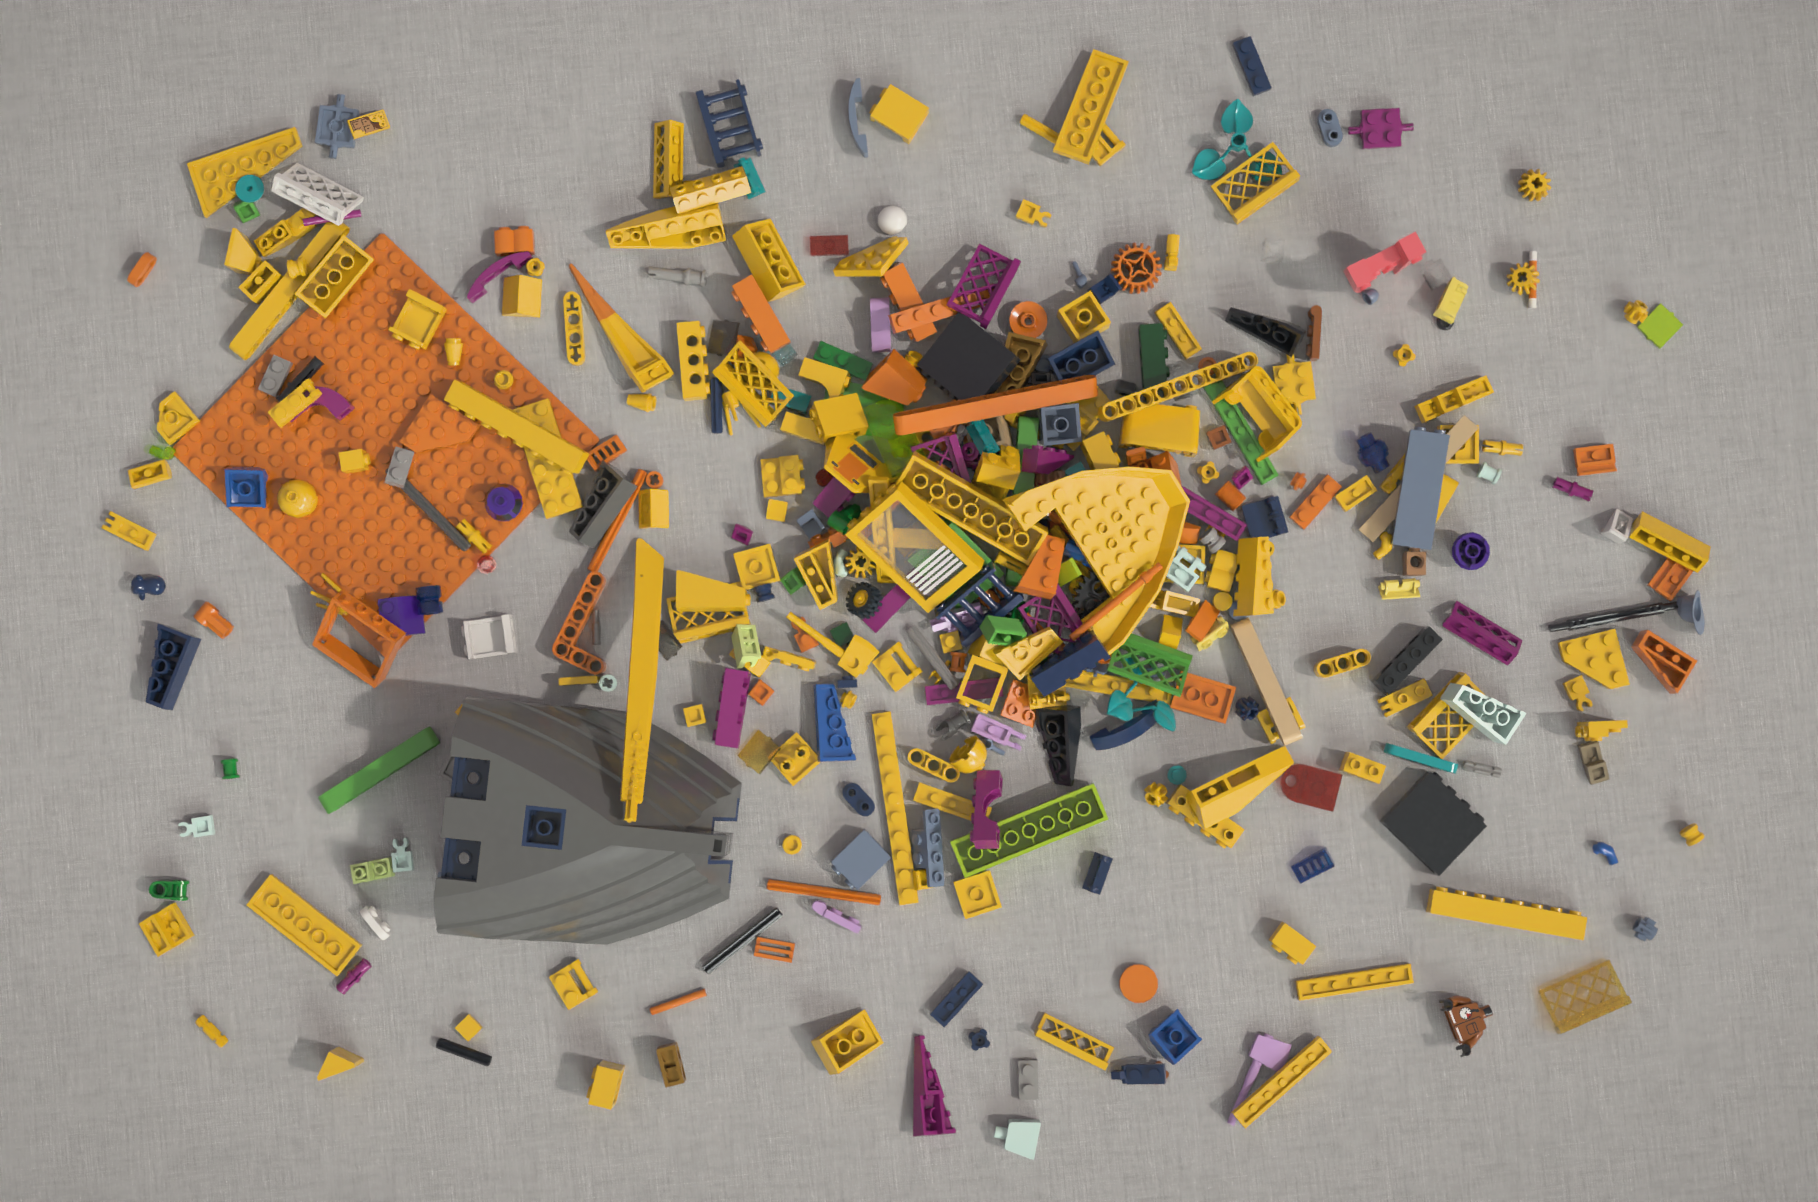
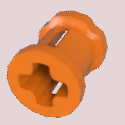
(958, 662)

